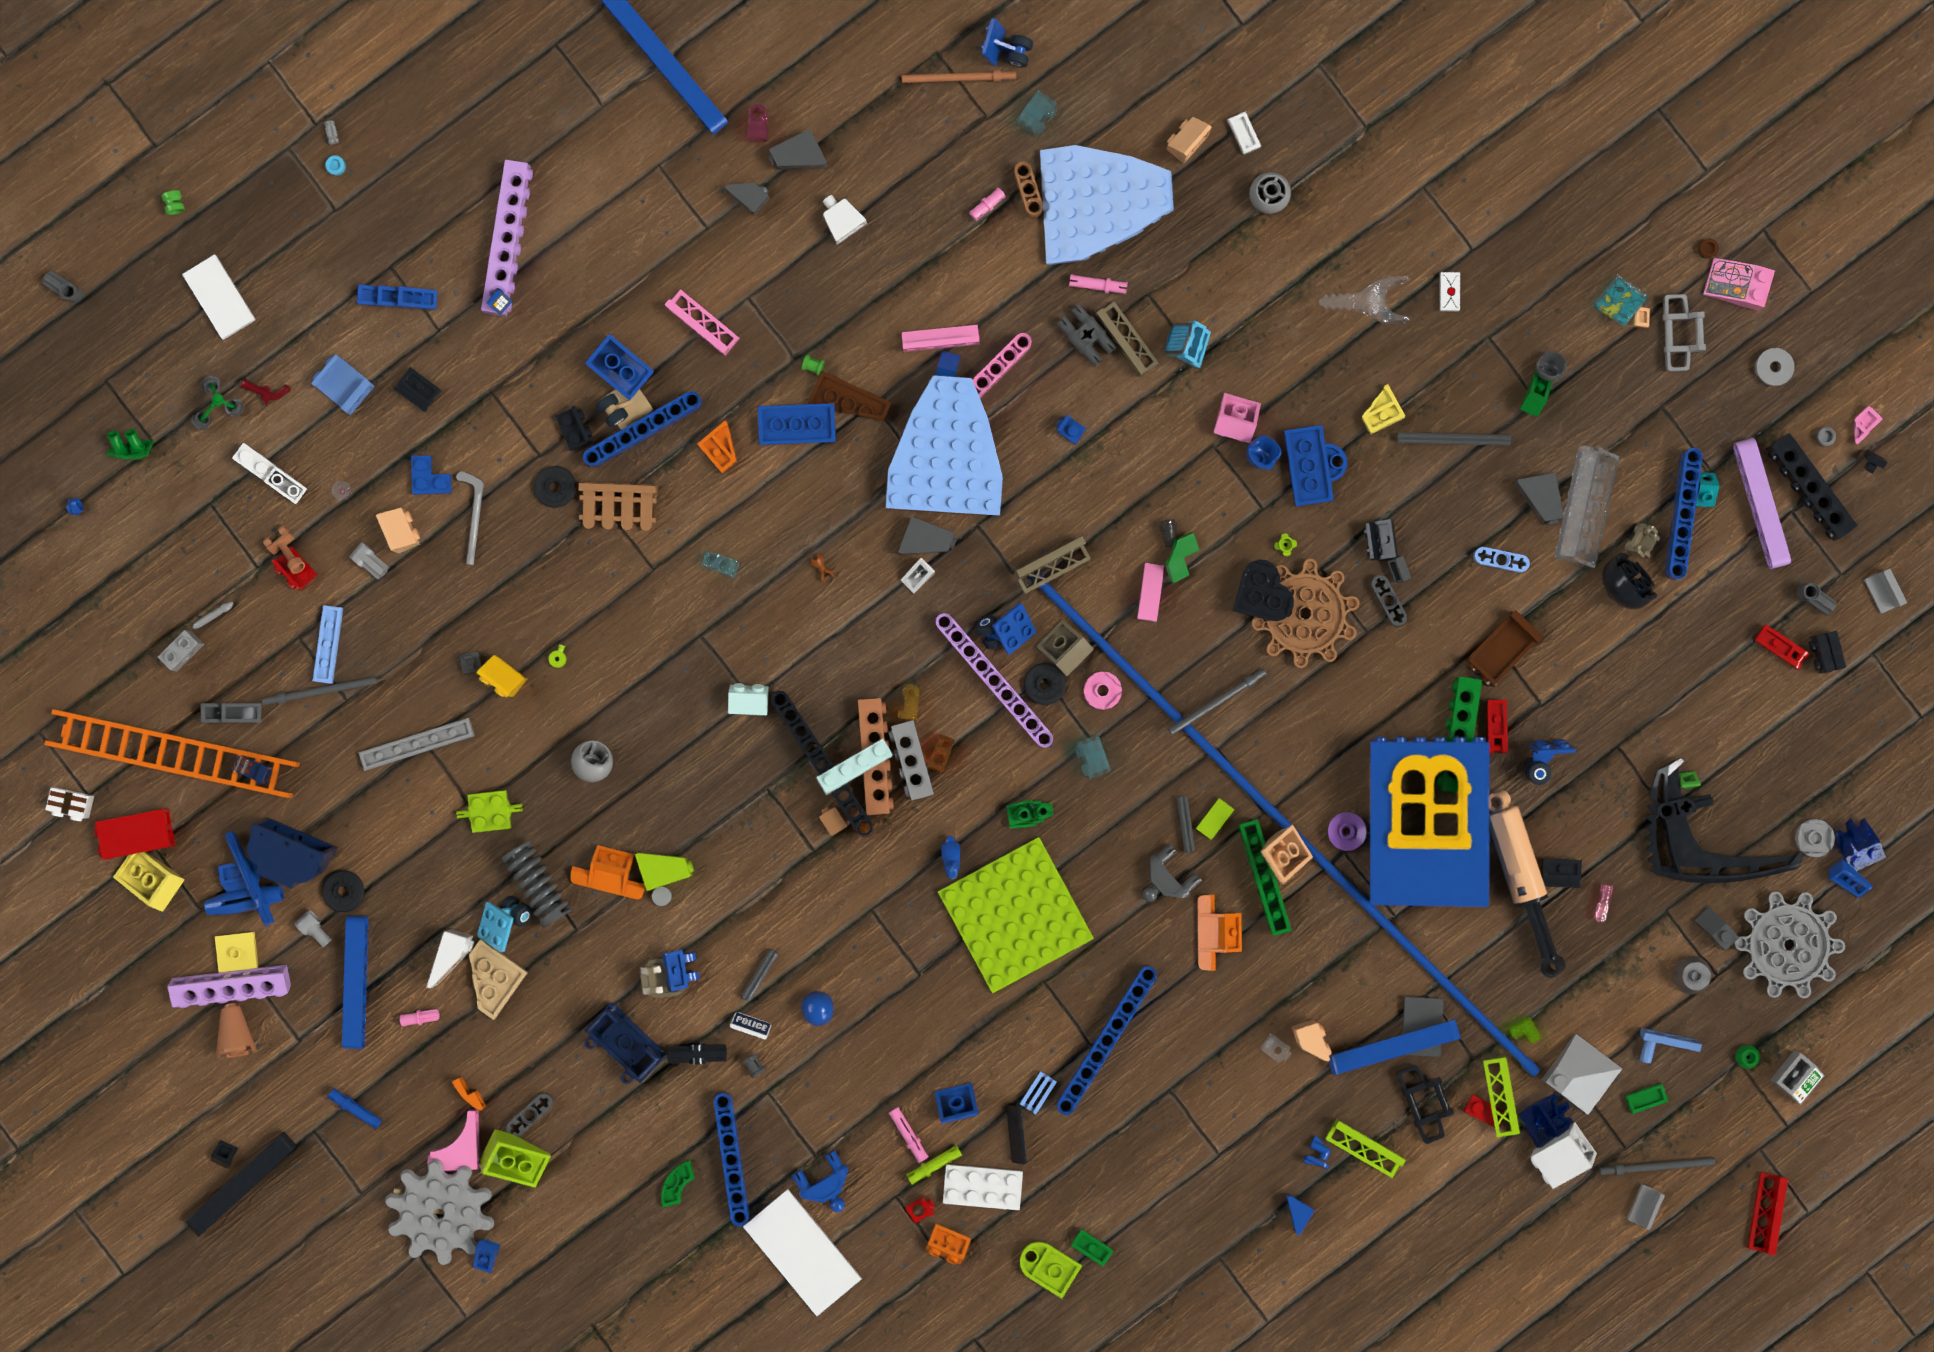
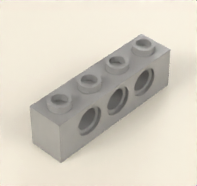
(896, 734)

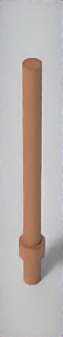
(996, 76)

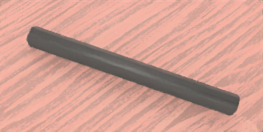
(1450, 438)

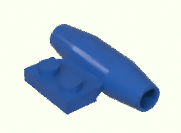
(237, 897)

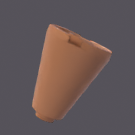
(233, 1033)

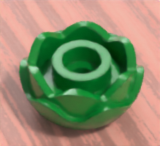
(1743, 1052)

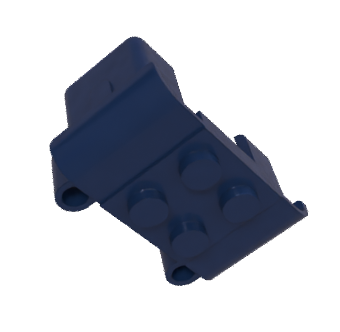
(625, 1043)

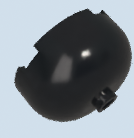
(1617, 582)

